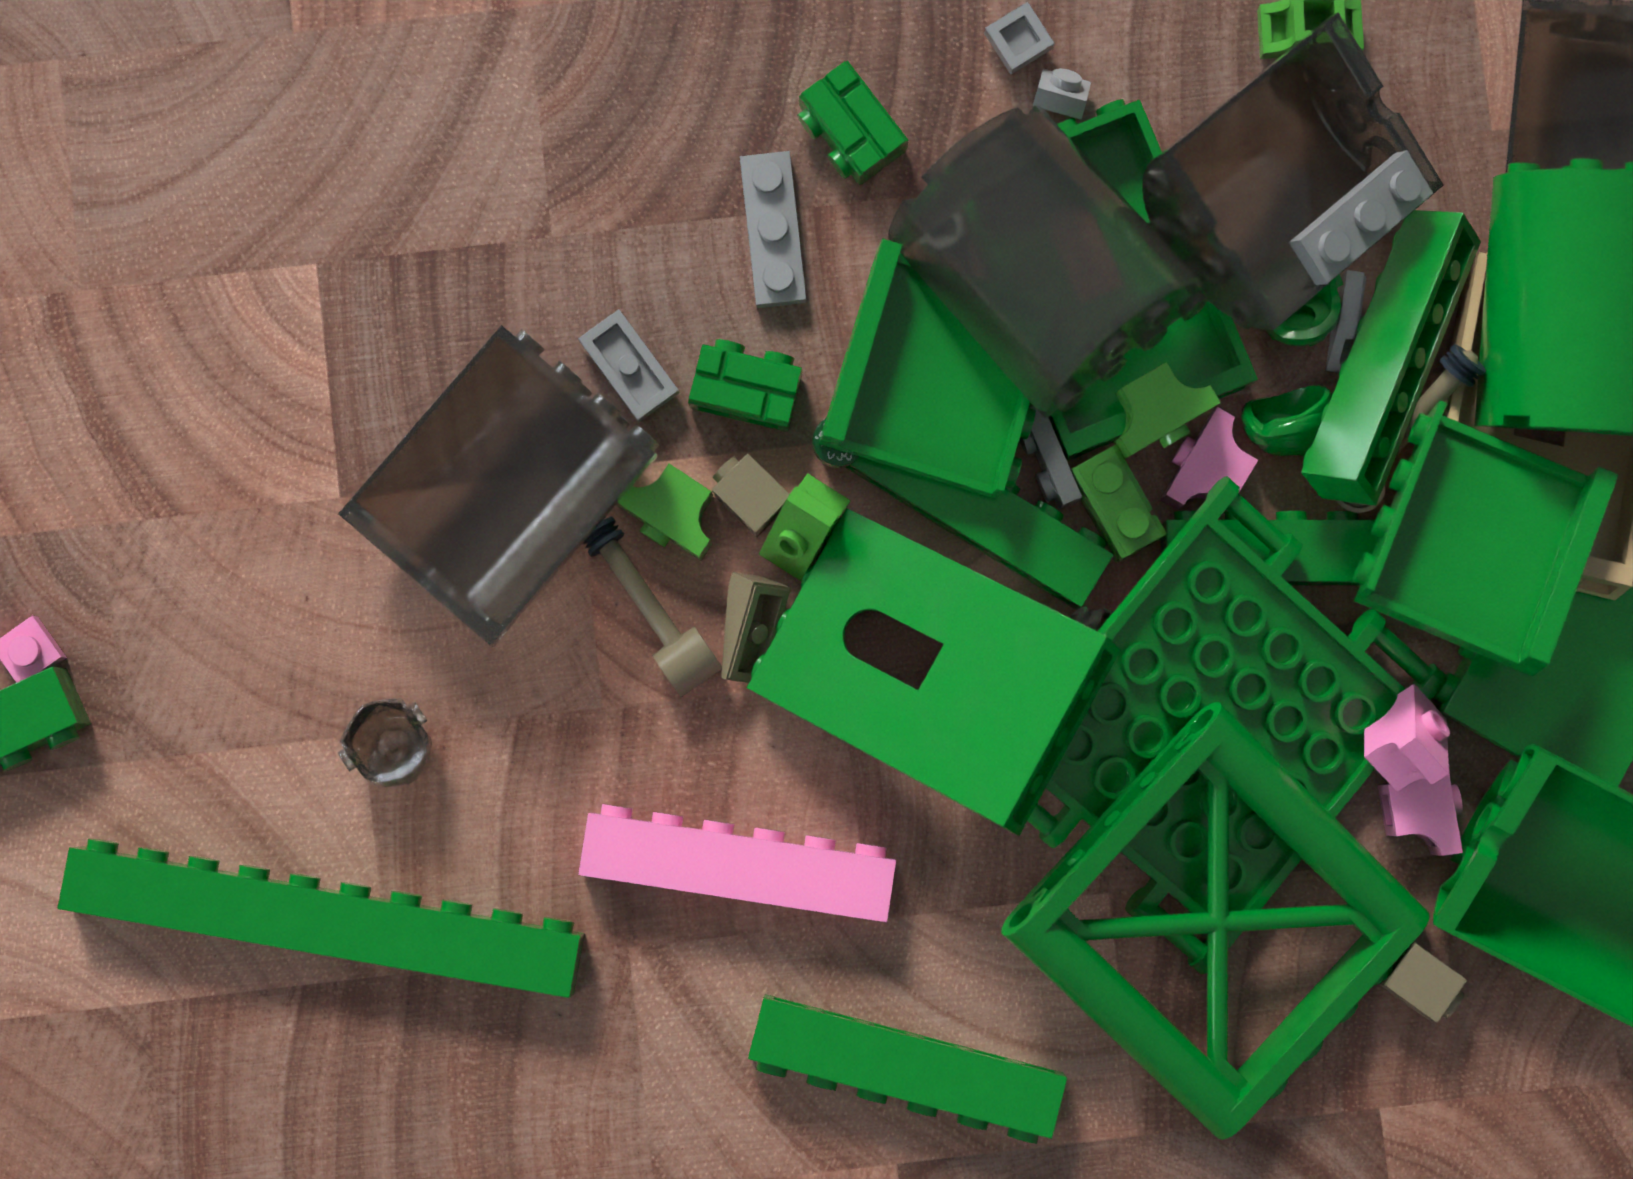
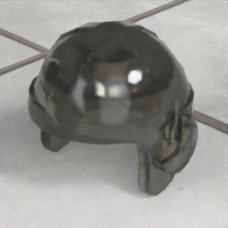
(387, 743)

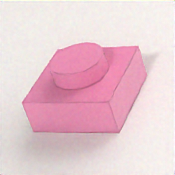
(29, 649)

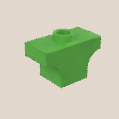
(1288, 21)
(1159, 409)
(671, 510)
(803, 526)

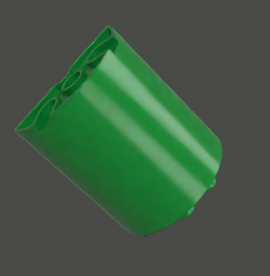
(1559, 301)
(1550, 880)

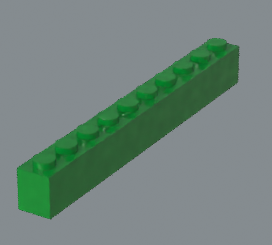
(322, 920)

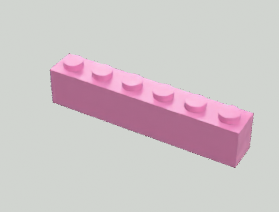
(736, 865)

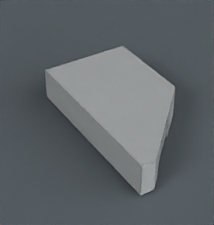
(1351, 300)

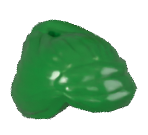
(1287, 421)

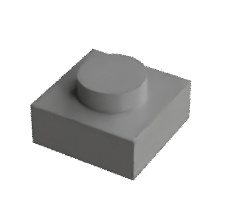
(1019, 38)
(1062, 92)

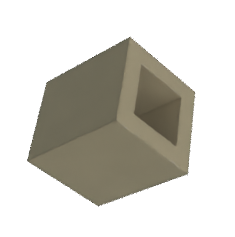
(749, 493)
(1425, 984)

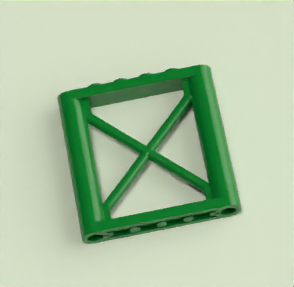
(1375, 906)

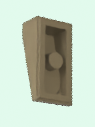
(750, 623)

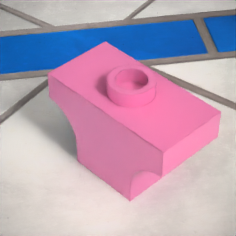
(1207, 461)
(1409, 741)
(1426, 812)

